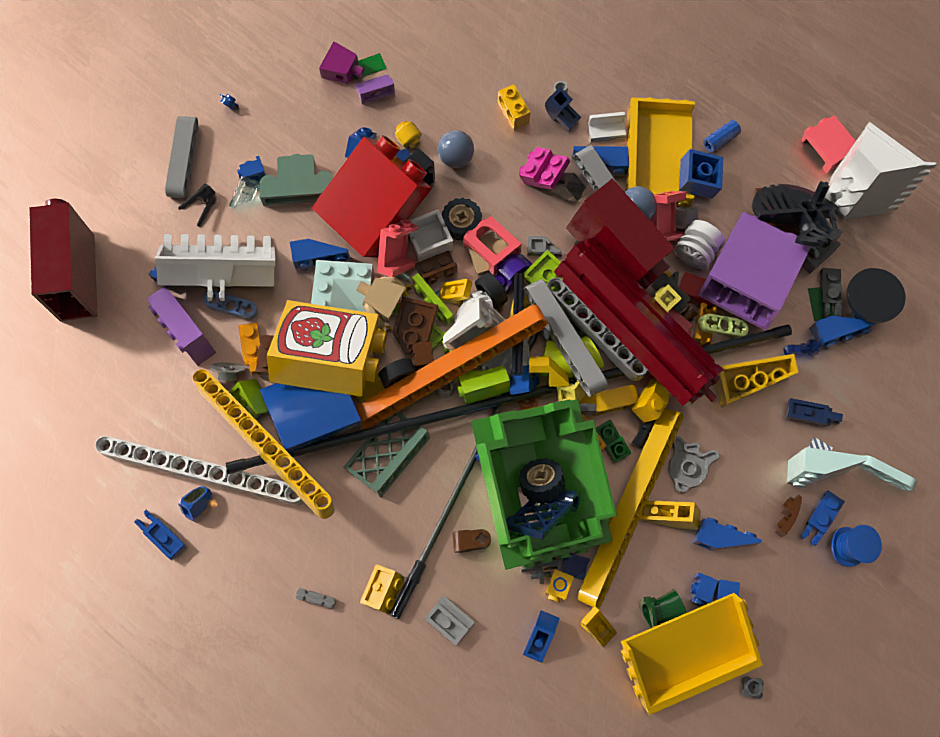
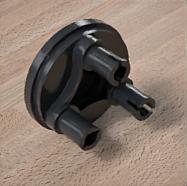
(875, 296)

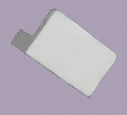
(607, 126)

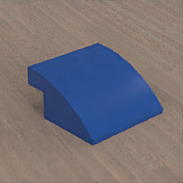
(307, 414)

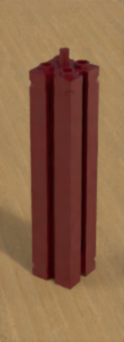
(639, 322)

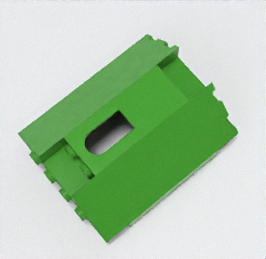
(555, 433)

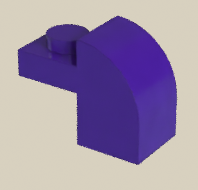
(513, 264)

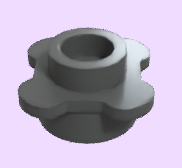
(757, 683)

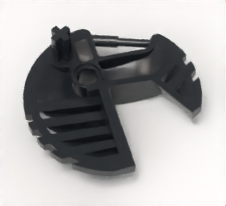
(800, 206)

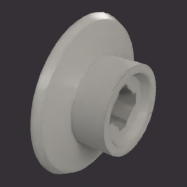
(227, 371)

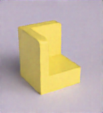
(572, 392)

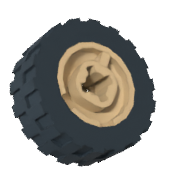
(461, 217)
(542, 480)

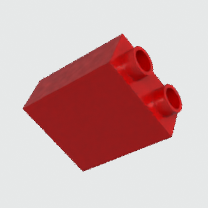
(371, 194)

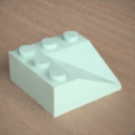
(337, 284)

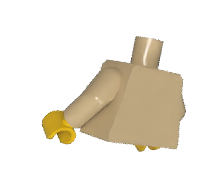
(383, 298)

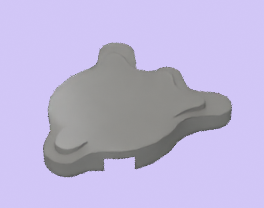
(688, 465)

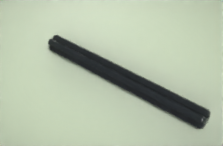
(518, 305)

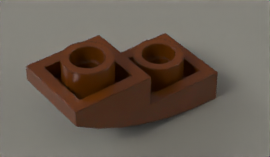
(791, 511)

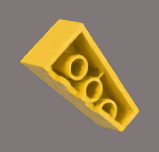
(751, 376)

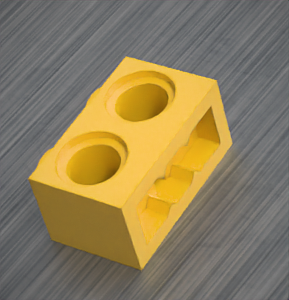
(513, 106)

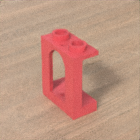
(472, 237)

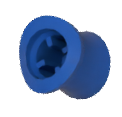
(856, 545)

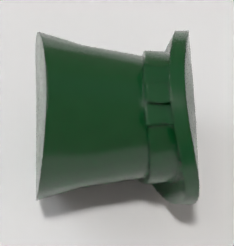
(662, 608)

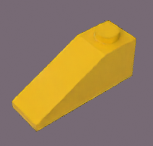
(651, 401)
(672, 514)

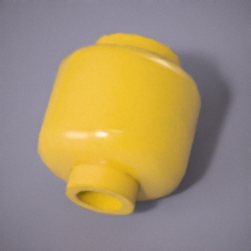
(408, 134)

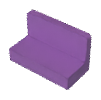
(375, 88)

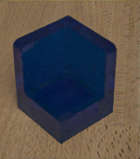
(575, 566)

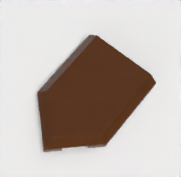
(414, 323)

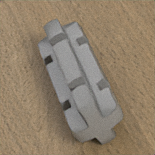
(315, 598)

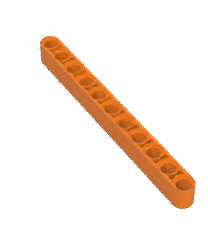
(451, 366)

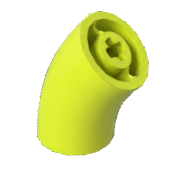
(553, 352)

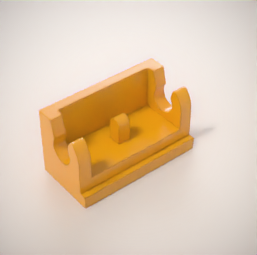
(699, 336)

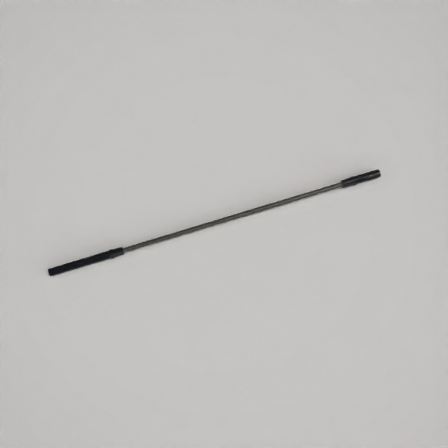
(418, 567)

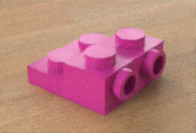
(543, 168)

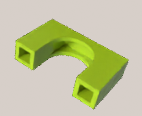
(482, 384)

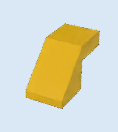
(544, 364)

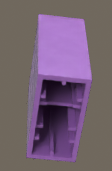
(754, 271)

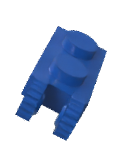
(823, 516)
(161, 536)

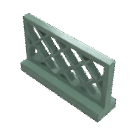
(396, 465)

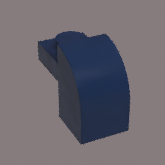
(558, 108)

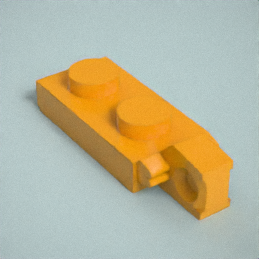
(250, 344)

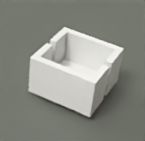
(431, 236)

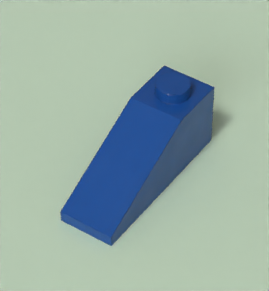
(613, 157)

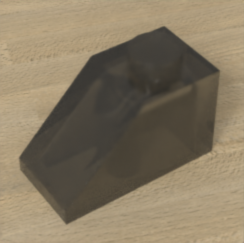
(568, 188)

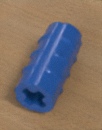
(722, 136)

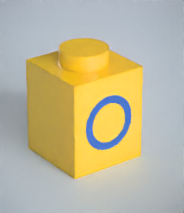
(559, 586)

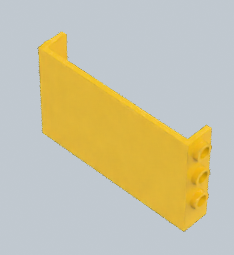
(656, 142)
(691, 653)

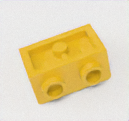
(382, 589)

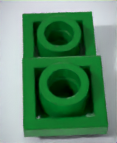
(616, 445)

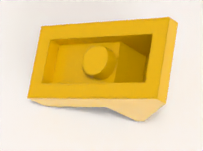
(455, 291)
(598, 627)

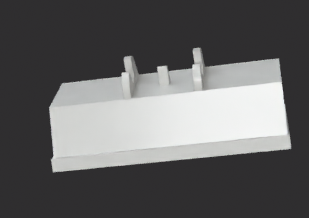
(875, 176)

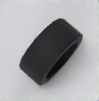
(494, 289)
(396, 371)

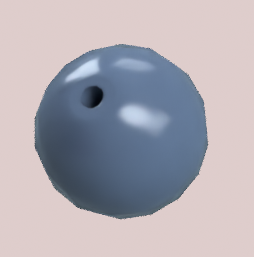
(455, 149)
(643, 199)

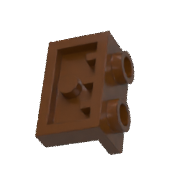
(437, 267)

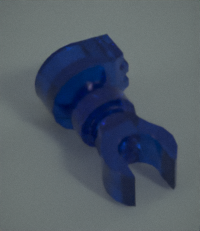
(810, 347)

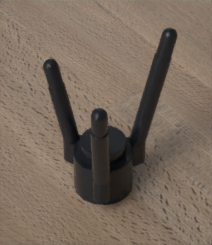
(204, 194)

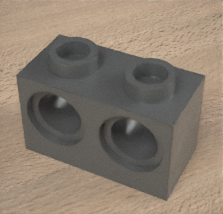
(819, 255)

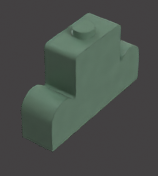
(295, 181)

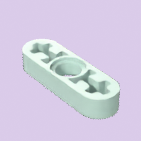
(889, 474)

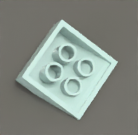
(817, 465)

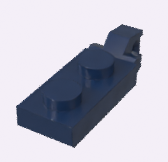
(812, 412)

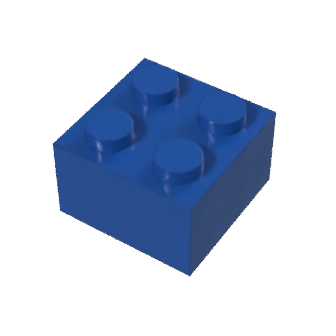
(701, 173)

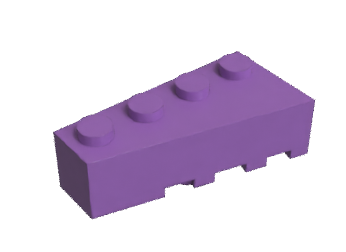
(180, 326)

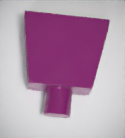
(340, 64)

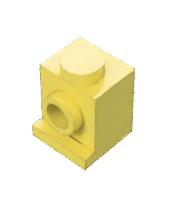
(667, 297)

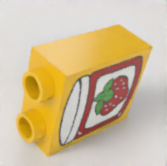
(325, 348)

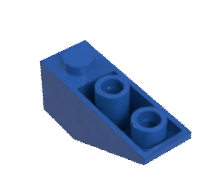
(307, 251)
(838, 328)
(719, 537)

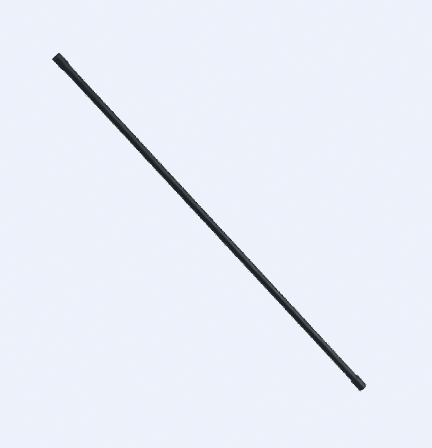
(243, 464)

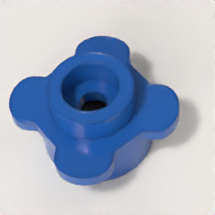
(229, 101)

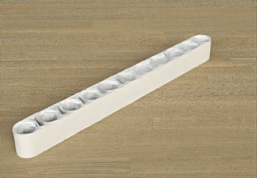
(190, 469)

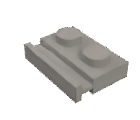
(449, 620)

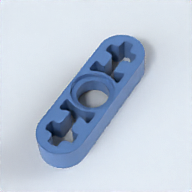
(234, 312)

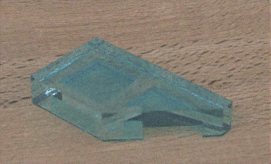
(244, 191)

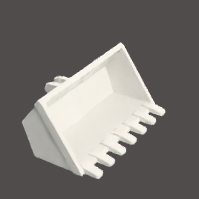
(215, 264)

